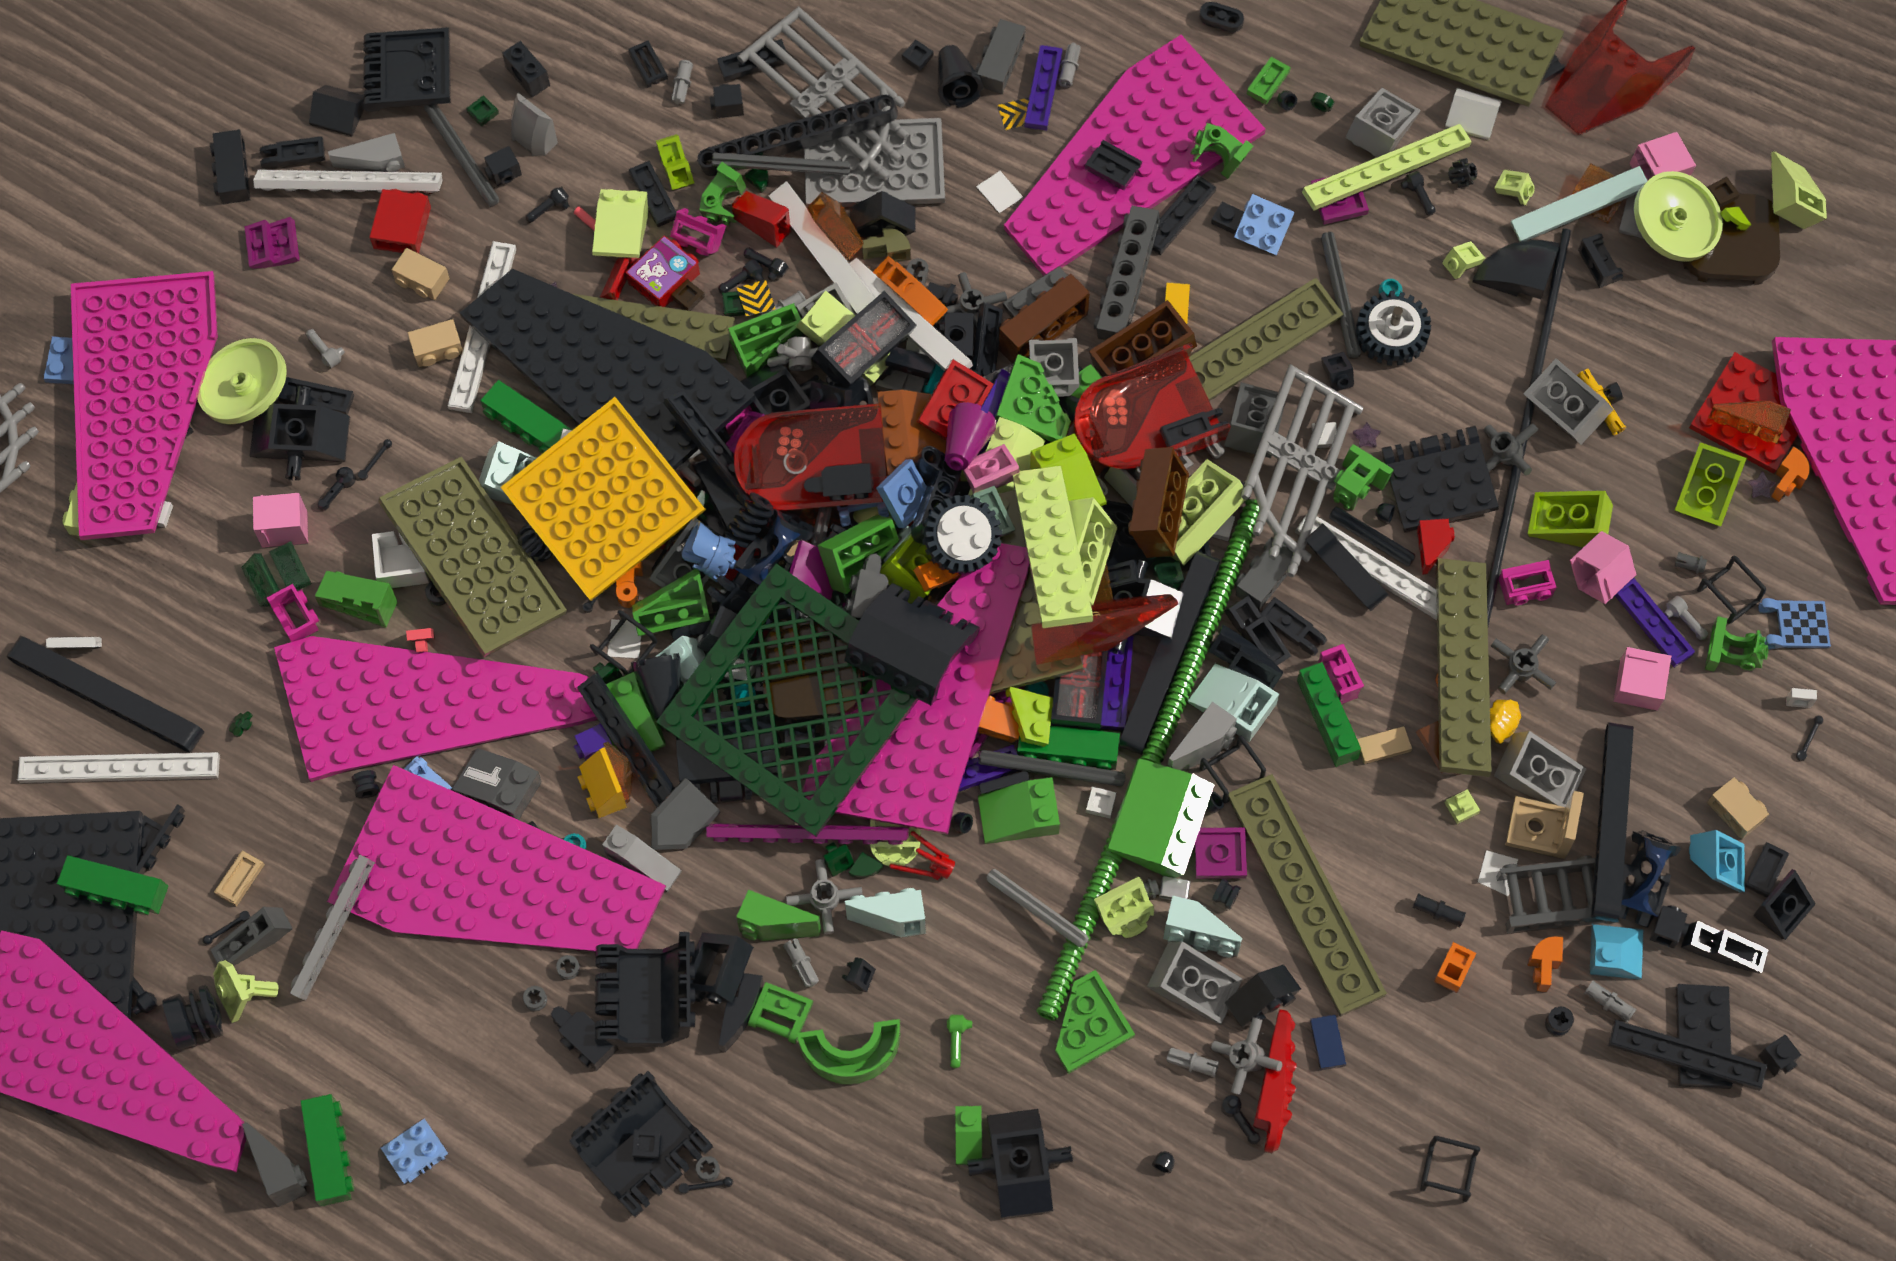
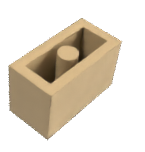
(420, 274)
(435, 343)
(1738, 807)

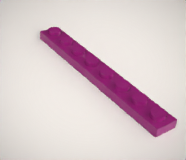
(796, 834)

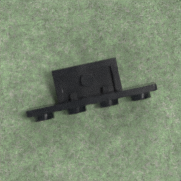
(156, 838)

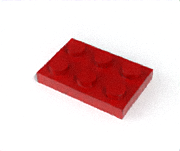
(955, 387)

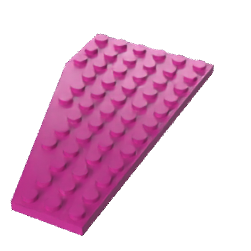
(1148, 115)
(136, 386)
(1847, 427)
(485, 876)

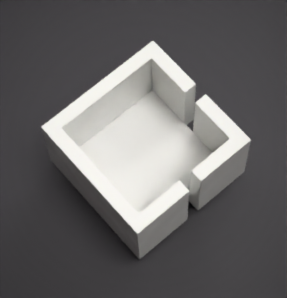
(396, 562)

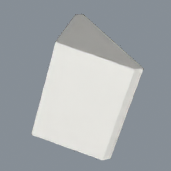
(1474, 113)

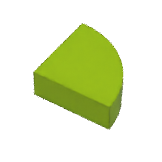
(1736, 216)

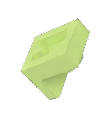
(1515, 184)
(1462, 258)

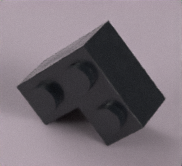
(882, 212)
(1263, 994)

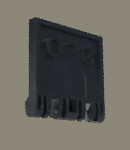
(406, 68)
(1441, 483)

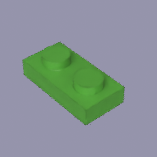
(1268, 80)

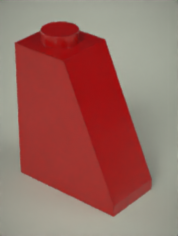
(762, 217)

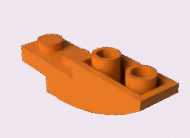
(910, 290)

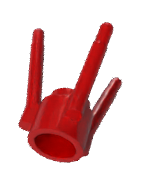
(940, 863)

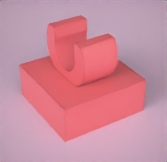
(420, 637)

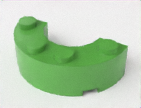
(854, 1065)

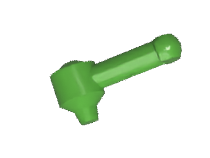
(957, 1025)

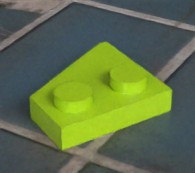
(1032, 715)

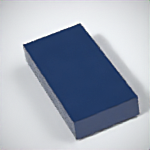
(1327, 1042)

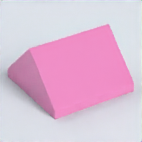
(991, 469)

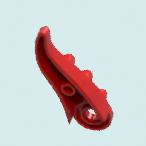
(1276, 1088)

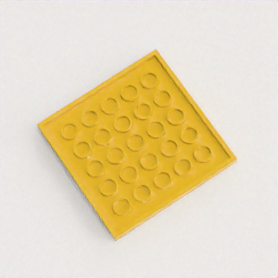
(603, 498)

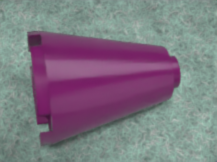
(967, 434)

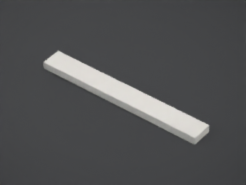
(823, 249)
(924, 334)
(475, 346)
(1385, 572)
(118, 767)

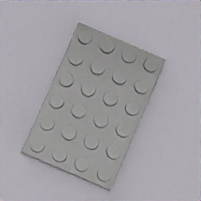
(915, 178)

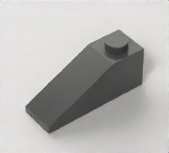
(253, 936)

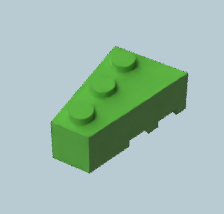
(760, 337)
(846, 552)
(357, 597)
(673, 605)

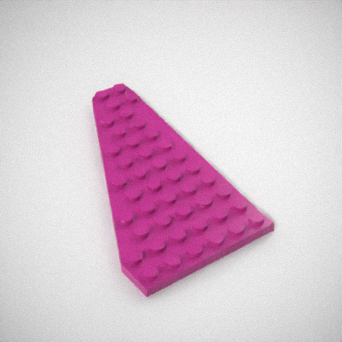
(390, 704)
(925, 759)
(90, 1062)

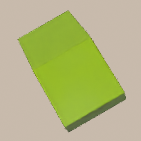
(674, 162)

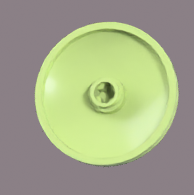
(1678, 216)
(242, 381)

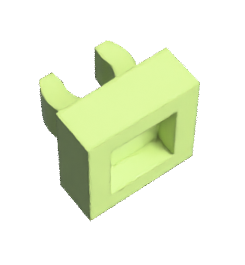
(1462, 806)

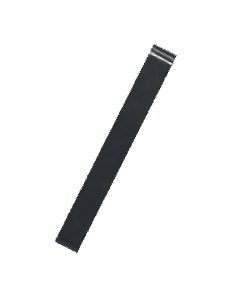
(807, 127)
(1169, 654)
(105, 694)
(1612, 822)

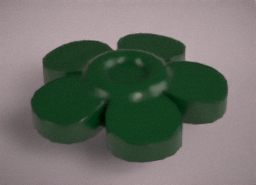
(242, 721)

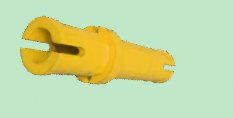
(1612, 420)

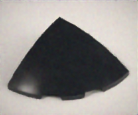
(1519, 268)

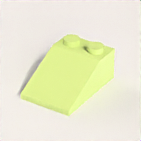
(620, 223)

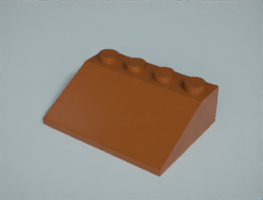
(901, 431)

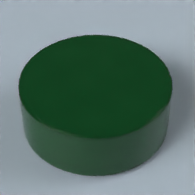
(1322, 102)

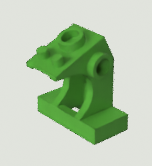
(1222, 143)
(725, 182)
(1360, 472)
(1720, 640)

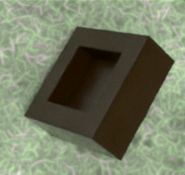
(1724, 191)
(688, 295)

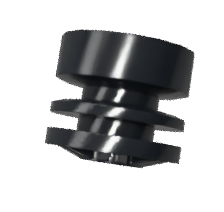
(188, 1018)

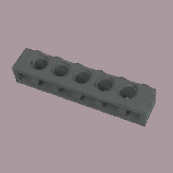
(1144, 221)

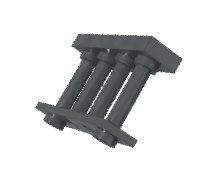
(1544, 917)

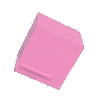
(1663, 155)
(280, 520)
(1603, 567)
(1642, 678)

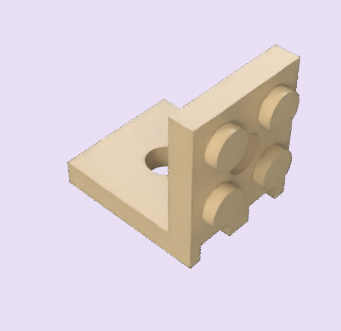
(1557, 823)

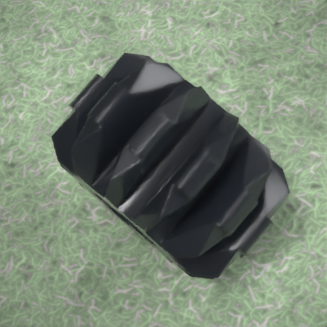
(533, 544)

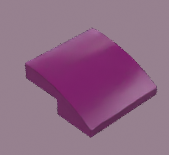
(271, 243)
(809, 568)

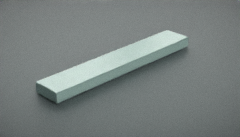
(1579, 204)

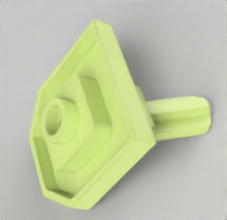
(237, 989)

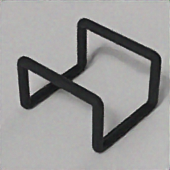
(1708, 583)
(598, 650)
(1204, 764)
(1466, 1194)

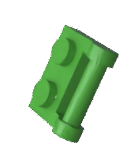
(782, 1004)

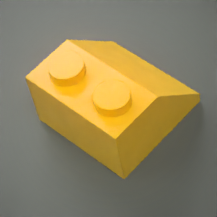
(602, 784)

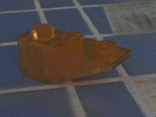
(835, 224)
(1756, 417)

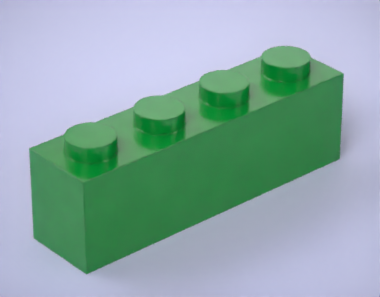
(522, 417)
(1328, 714)
(1076, 747)
(112, 885)
(326, 1150)

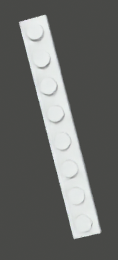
(347, 180)

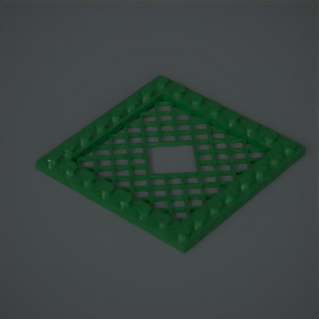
(679, 715)

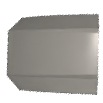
(532, 127)
(1059, 362)

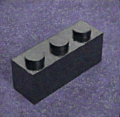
(230, 167)

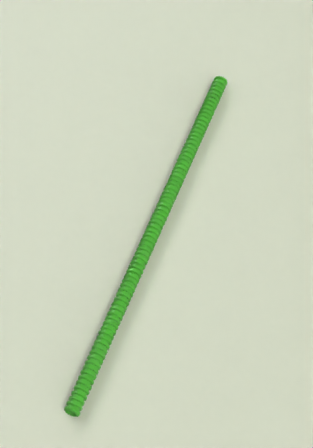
(1156, 747)

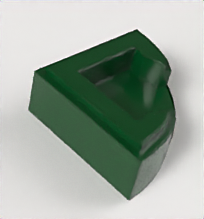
(758, 178)
(865, 867)

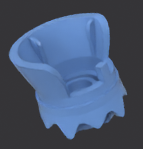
(709, 551)

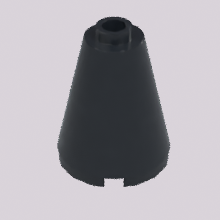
(957, 78)
(658, 680)

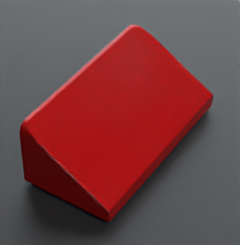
(617, 279)

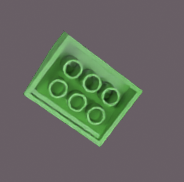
(1160, 818)

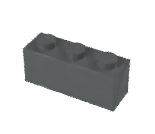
(1001, 55)
(1264, 575)

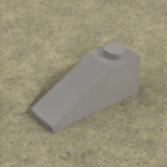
(373, 155)
(639, 857)

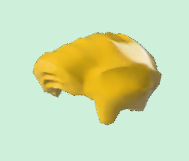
(1504, 719)

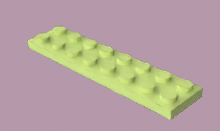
(1052, 547)

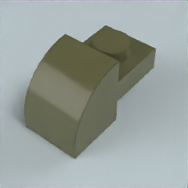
(891, 244)

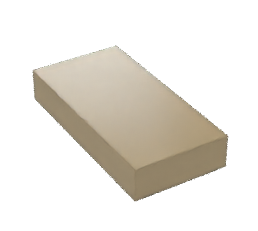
(1384, 745)
(239, 878)

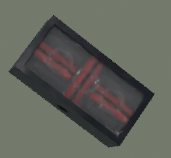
(864, 341)
(1080, 695)

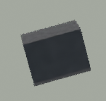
(336, 109)
(717, 626)
(1786, 906)

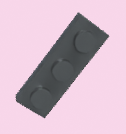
(1030, 293)

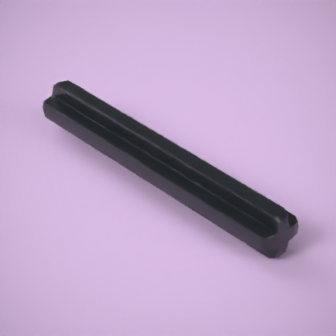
(1372, 536)

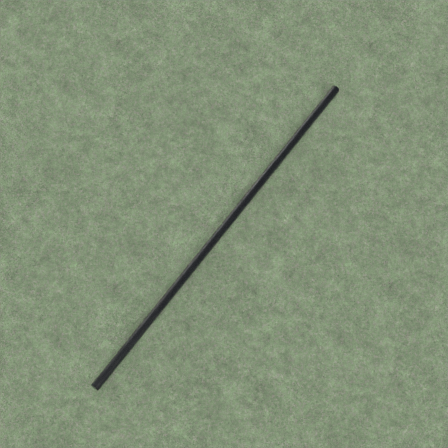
(1527, 419)

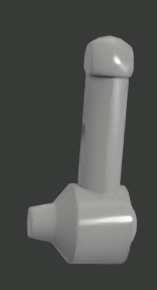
(330, 356)
(1678, 608)

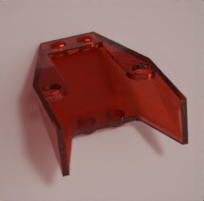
(1610, 78)
(1111, 624)

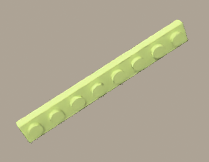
(1386, 167)

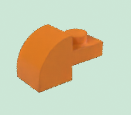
(1793, 472)
(932, 576)
(1546, 956)
(1455, 967)

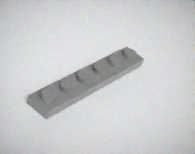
(336, 918)

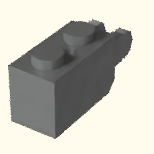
(865, 586)

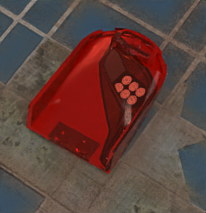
(1127, 408)
(811, 439)

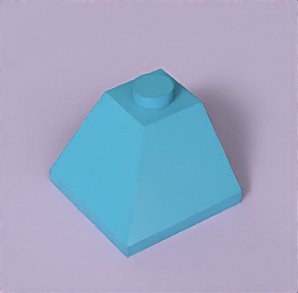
(1719, 858)
(1616, 951)

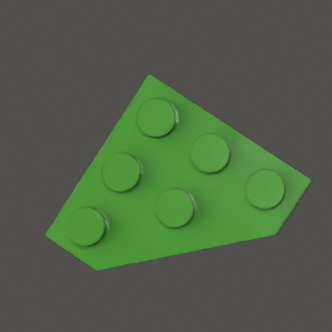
(1032, 401)
(1090, 1024)

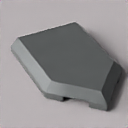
(681, 817)

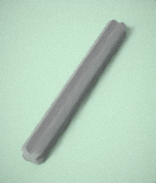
(1037, 908)

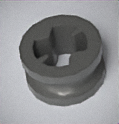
(568, 958)
(532, 990)
(710, 1161)

